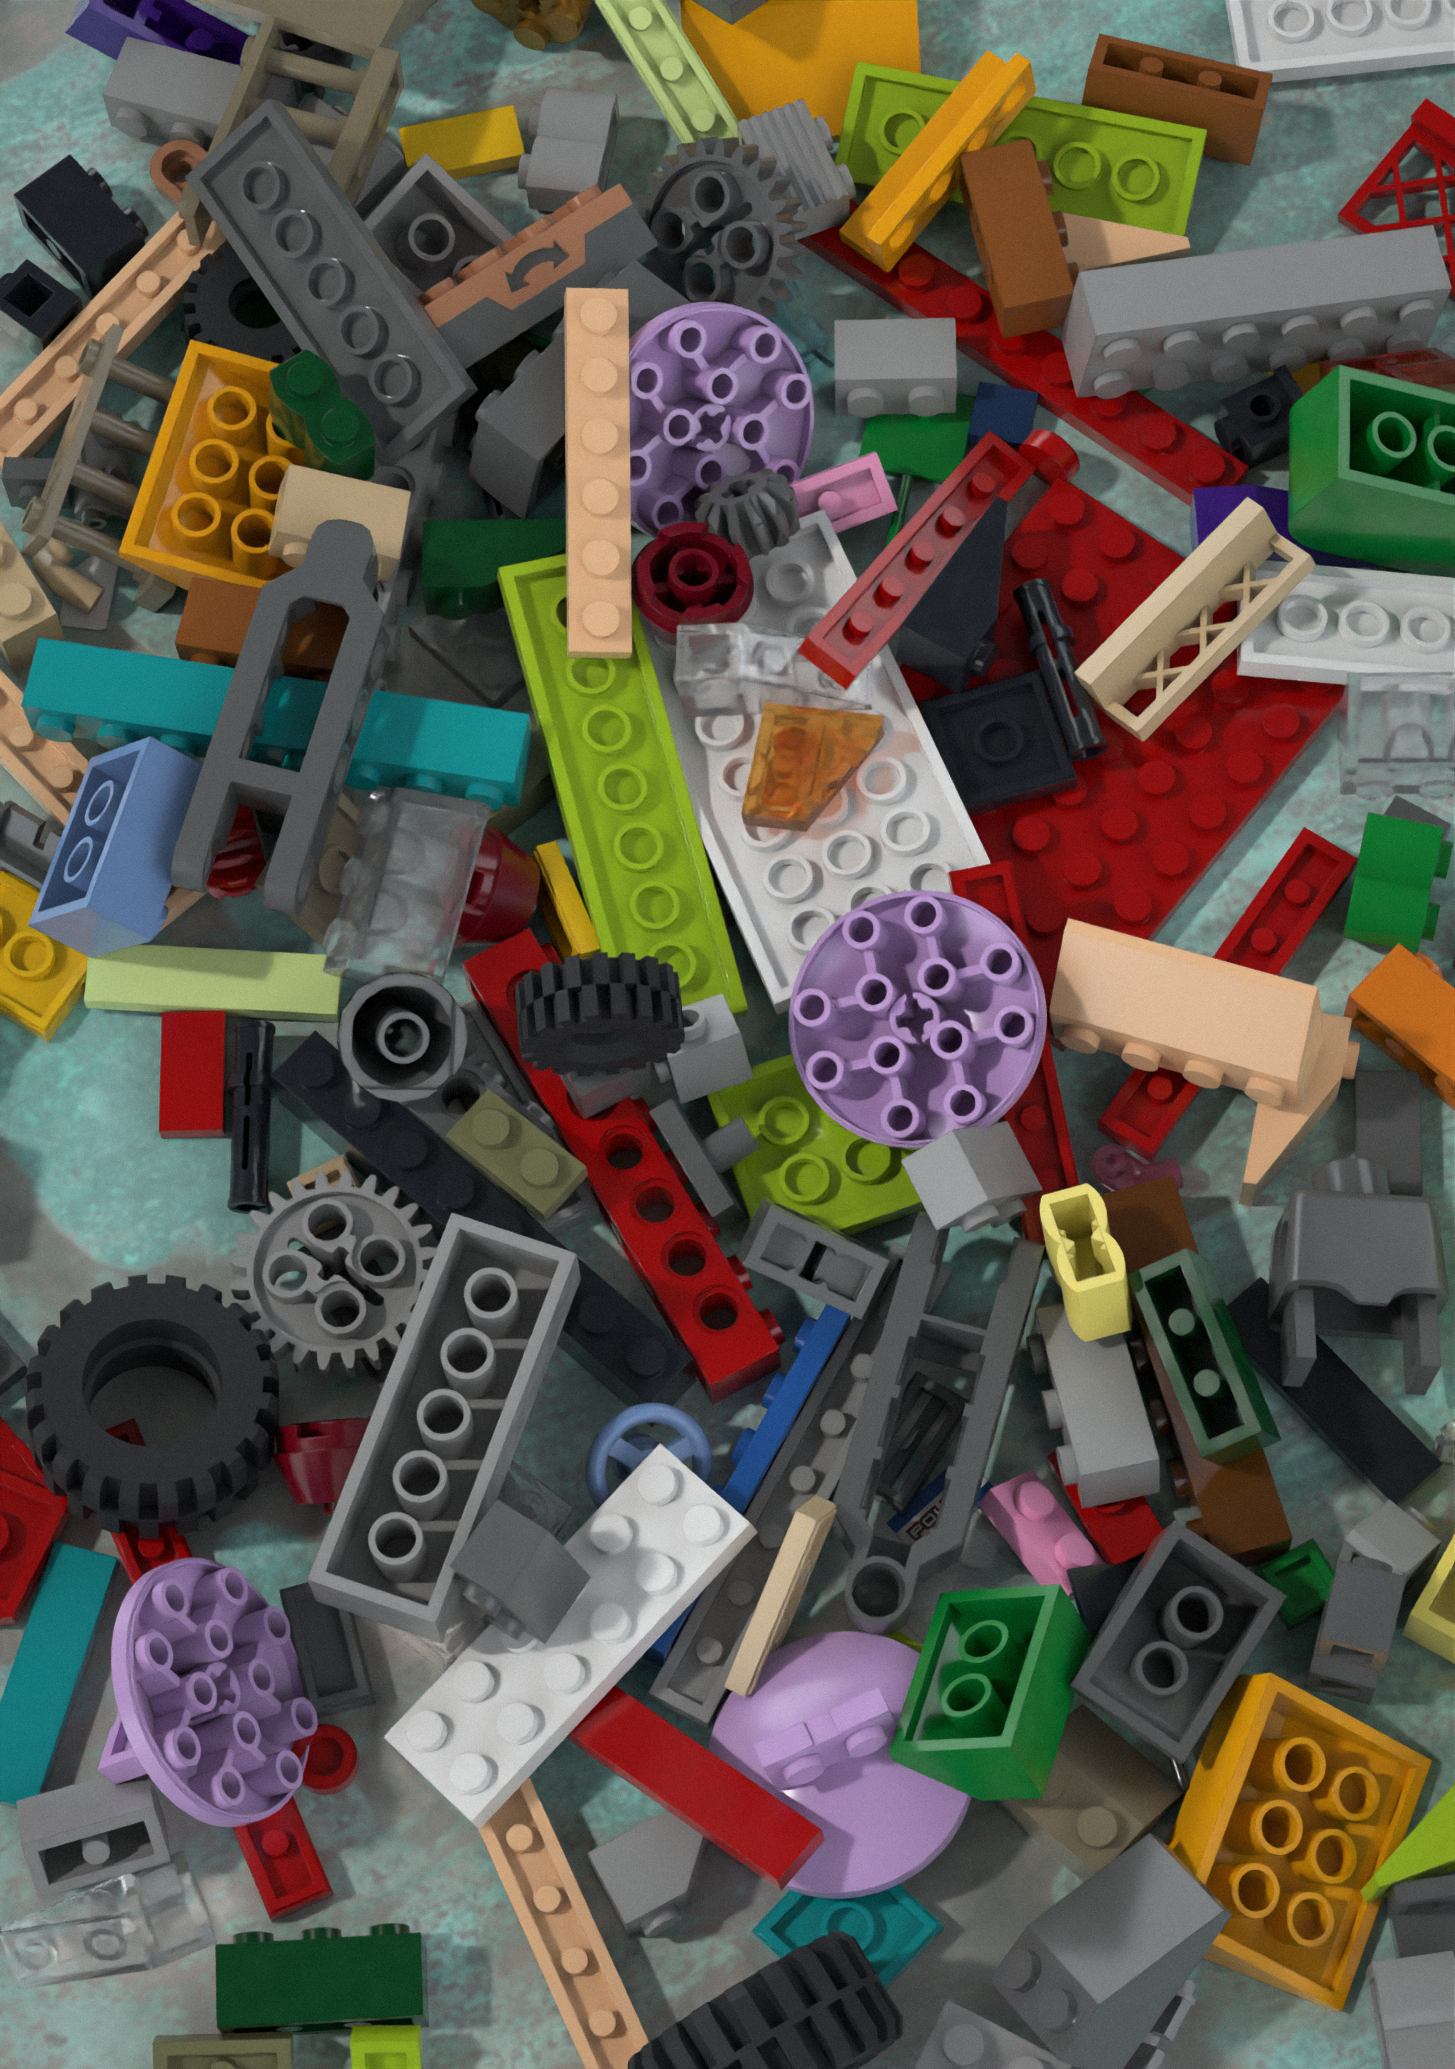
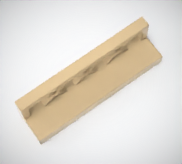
(1182, 615)

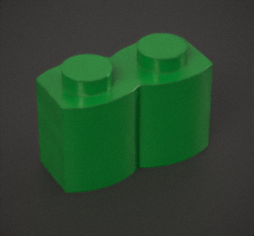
(1395, 882)

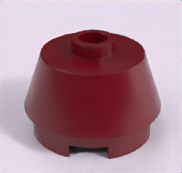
(690, 580)
(499, 894)
(318, 1458)

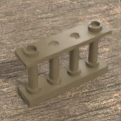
(352, 137)
(43, 514)

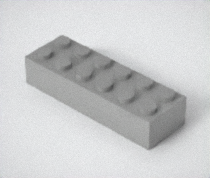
(1253, 311)
(445, 1426)

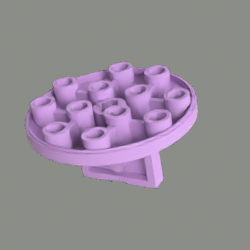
(707, 401)
(917, 1018)
(207, 1694)
(821, 1745)

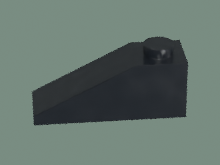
(956, 618)

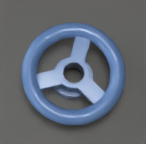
(631, 1449)

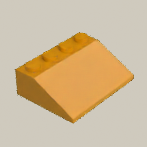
(802, 51)
(213, 476)
(1289, 1828)

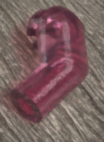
(1119, 1169)

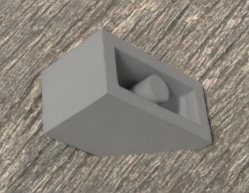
(1395, 1537)
(650, 1872)

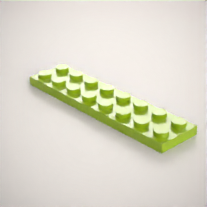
(621, 792)

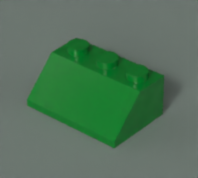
(992, 1691)

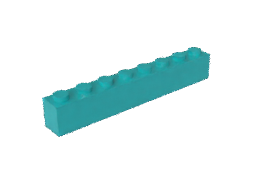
(403, 741)

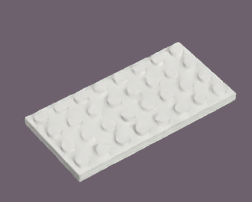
(882, 833)

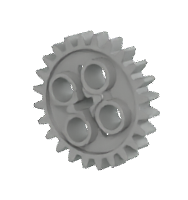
(299, 1317)

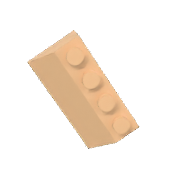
(1185, 1014)

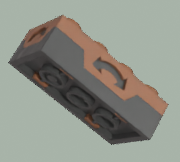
(511, 292)

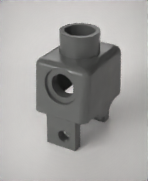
(1357, 1267)

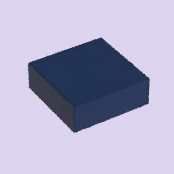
(1005, 412)

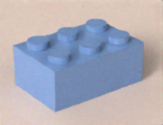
(118, 850)

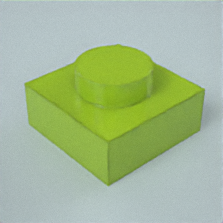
(386, 2047)

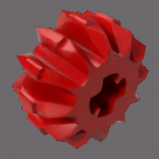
(241, 862)

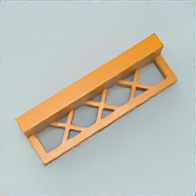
(929, 166)

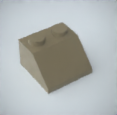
(1096, 1797)

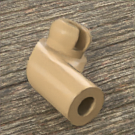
(53, 569)

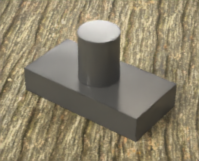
(708, 1158)

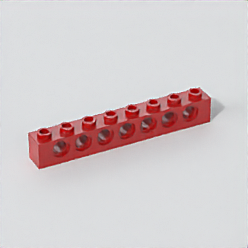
(722, 1358)

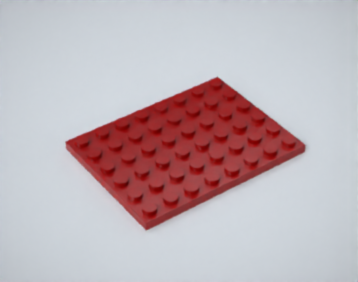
(1145, 812)

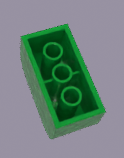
(1374, 471)

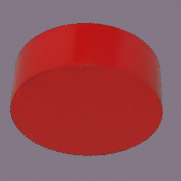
(1051, 456)
(330, 1760)

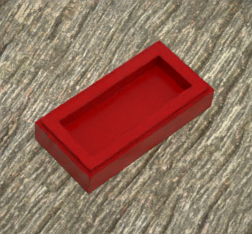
(193, 1074)

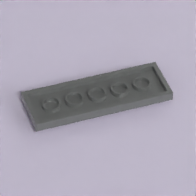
(330, 279)

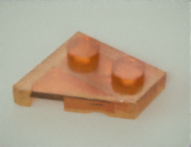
(804, 762)

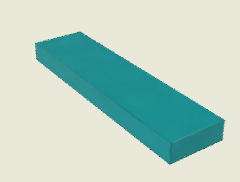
(51, 1667)

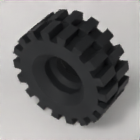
(212, 309)
(599, 1014)

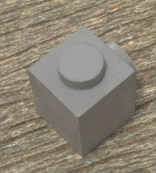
(711, 1054)

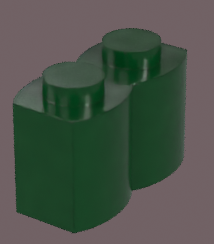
(318, 420)

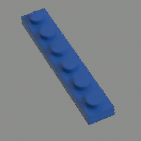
(759, 1448)

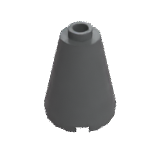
(401, 1036)

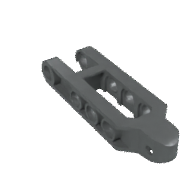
(338, 571)
(888, 1572)

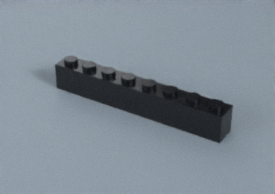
(388, 1141)

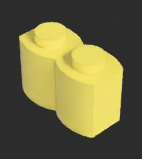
(1086, 1262)

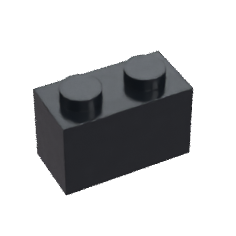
(80, 224)

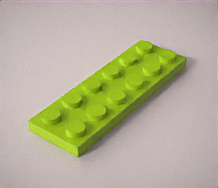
(1098, 158)

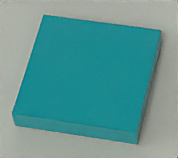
(886, 1924)

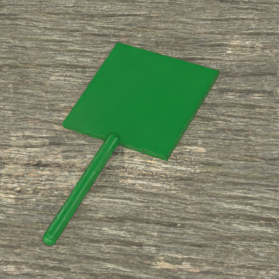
(918, 448)

